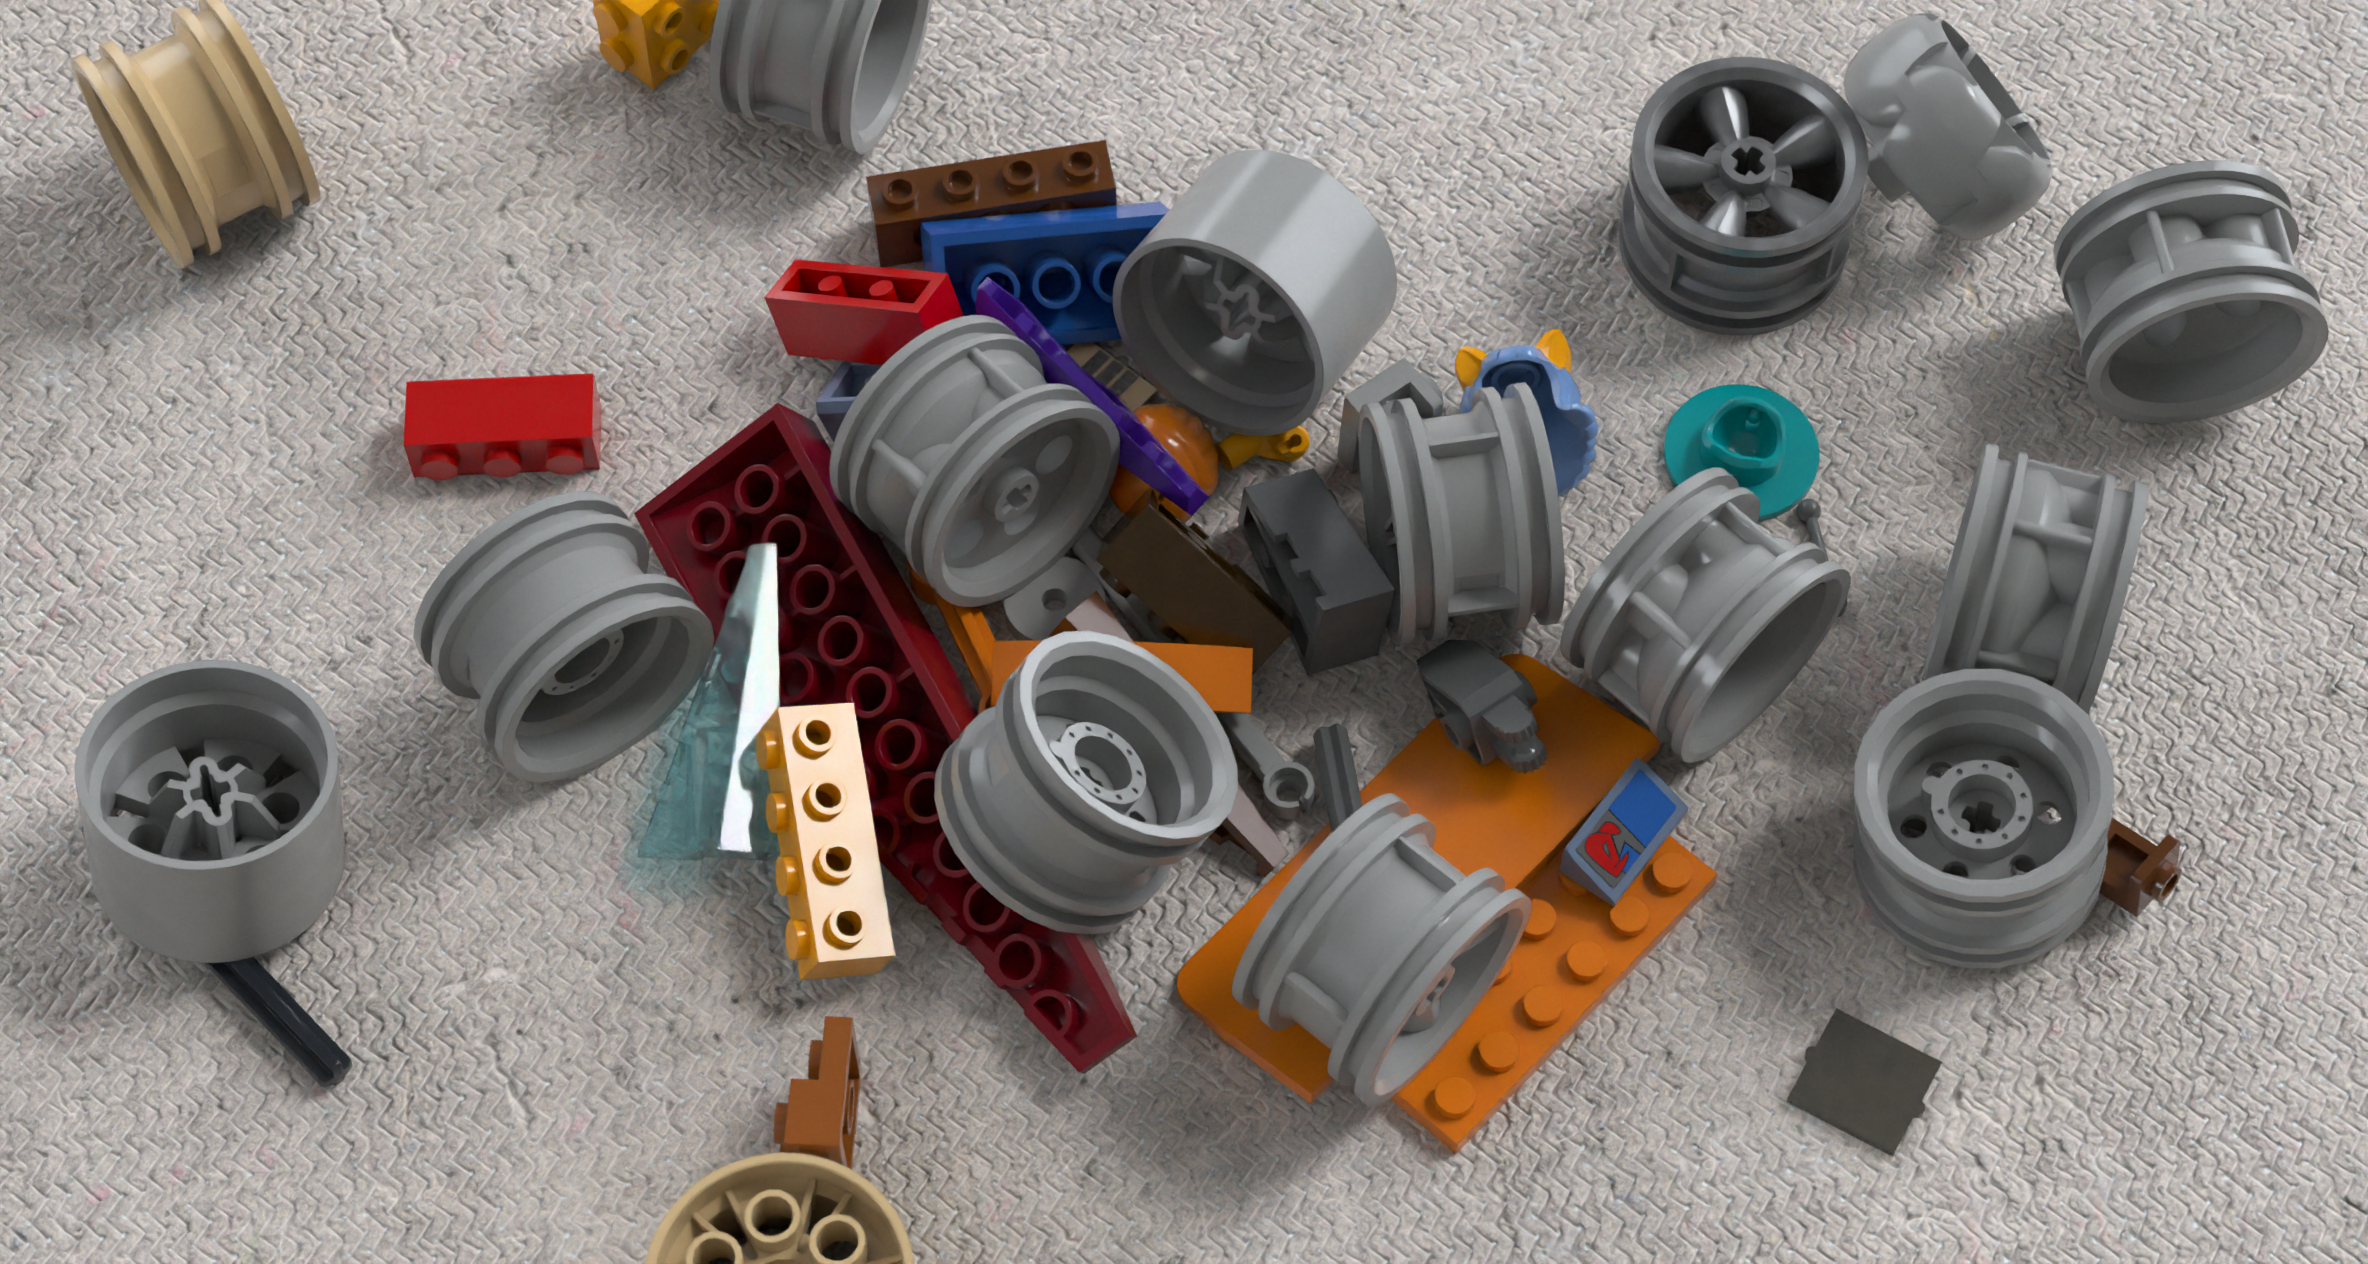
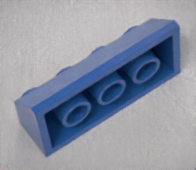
(1049, 260)

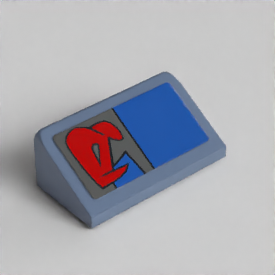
(1623, 833)

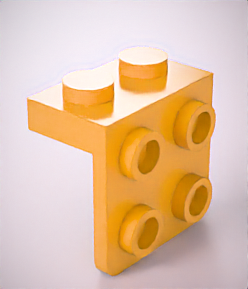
(653, 35)

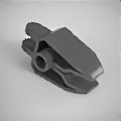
(1483, 705)

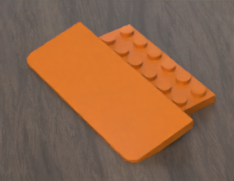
(1519, 827)

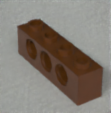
(985, 187)

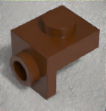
(2138, 868)

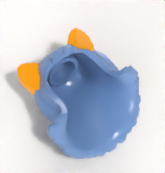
(1546, 371)

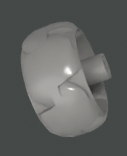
(1945, 128)

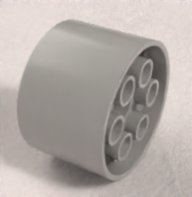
(1255, 292)
(235, 735)

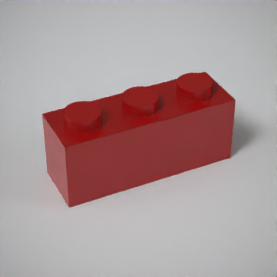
(857, 309)
(502, 426)

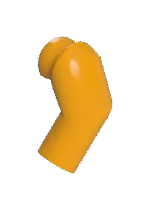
(1281, 447)

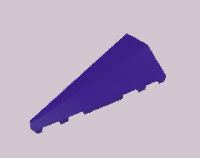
(1139, 448)

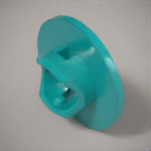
(1752, 437)

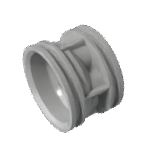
(2189, 292)
(974, 460)
(2038, 574)
(1703, 615)

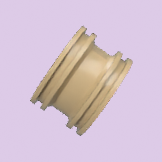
(197, 129)

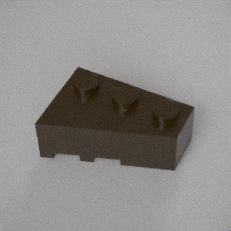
(1189, 582)

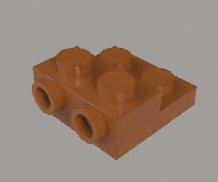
(825, 1107)

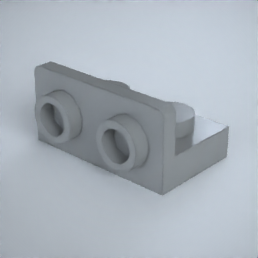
(1392, 384)

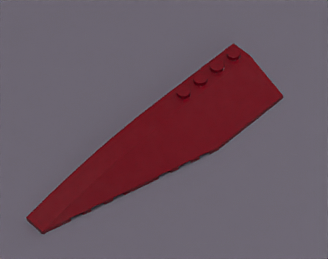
(862, 640)

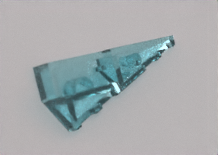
(714, 785)

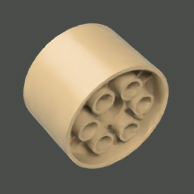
(774, 1193)

